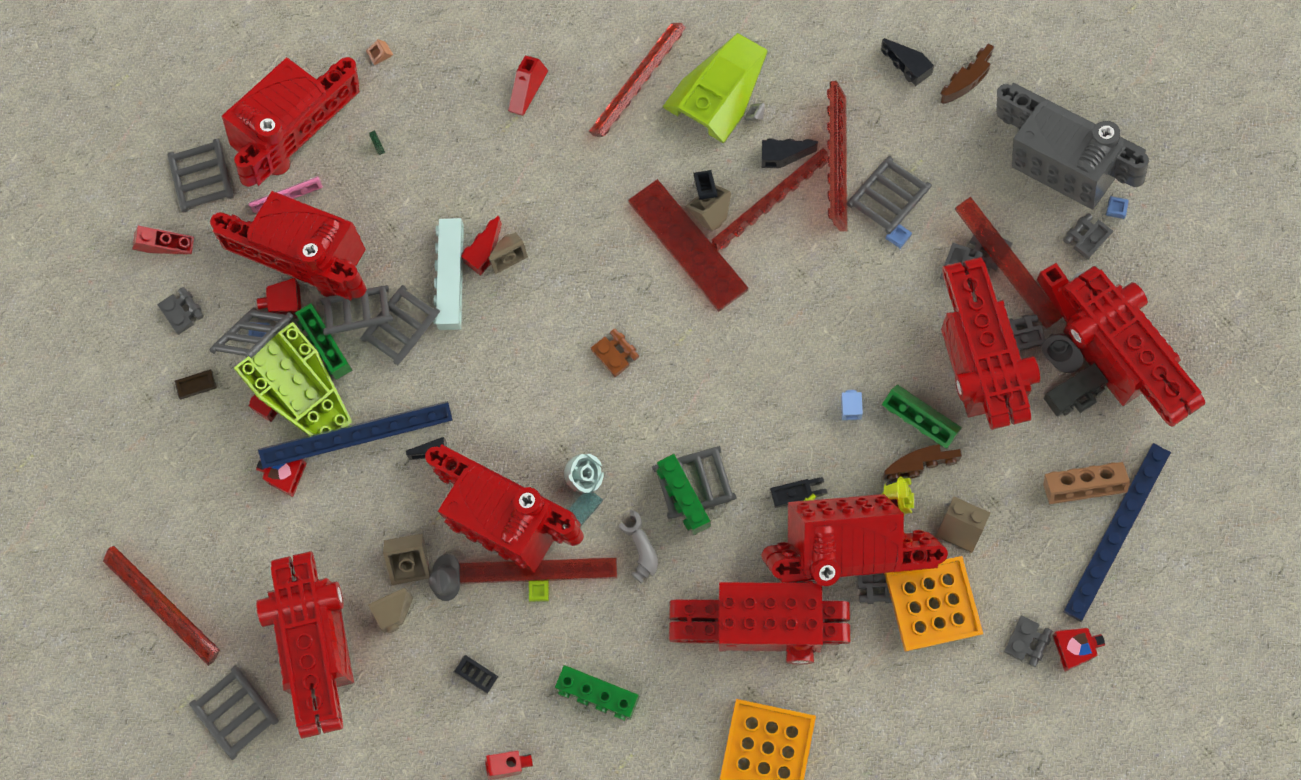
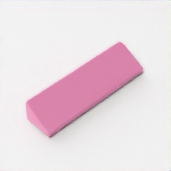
(292, 192)

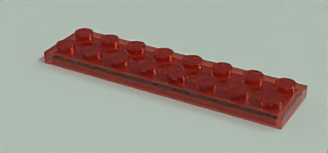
(838, 156)
(688, 245)

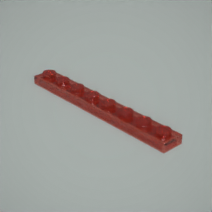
(636, 80)
(765, 204)
(1008, 262)
(547, 571)
(161, 605)

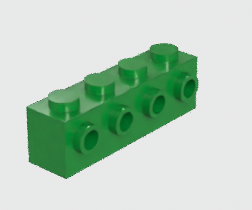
(326, 346)
(921, 416)
(683, 494)
(596, 692)

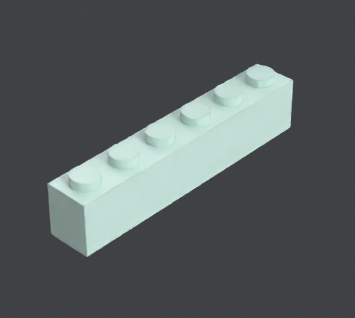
(449, 273)

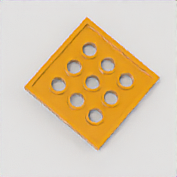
(907, 619)
(765, 714)

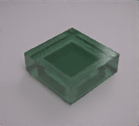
(376, 142)

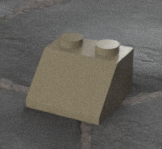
(963, 524)
(406, 559)

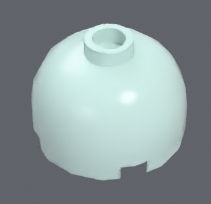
(583, 473)

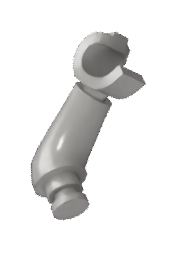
(647, 556)

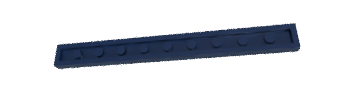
(355, 434)
(1116, 532)

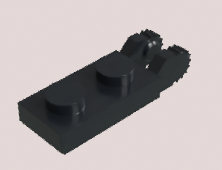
(796, 491)

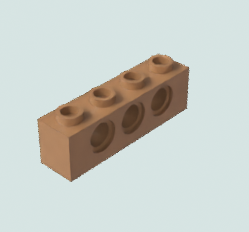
(1095, 485)

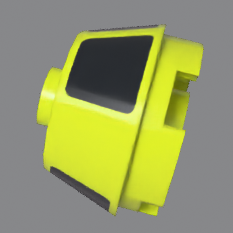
(900, 493)

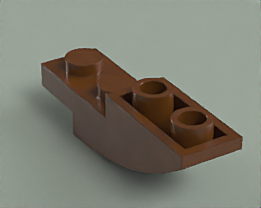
(968, 78)
(914, 462)

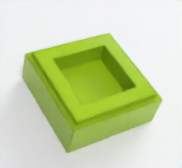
(538, 591)

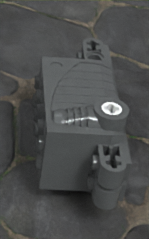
(1068, 149)

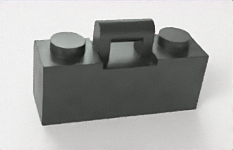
(1068, 394)

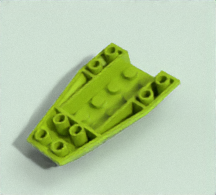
(720, 87)
(295, 383)

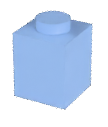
(851, 405)

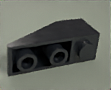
(910, 61)
(783, 152)

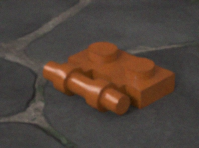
(610, 356)

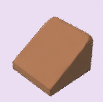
(379, 51)

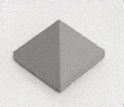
(755, 112)

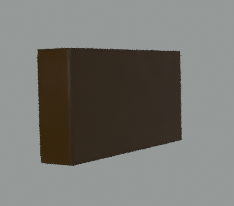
(195, 384)

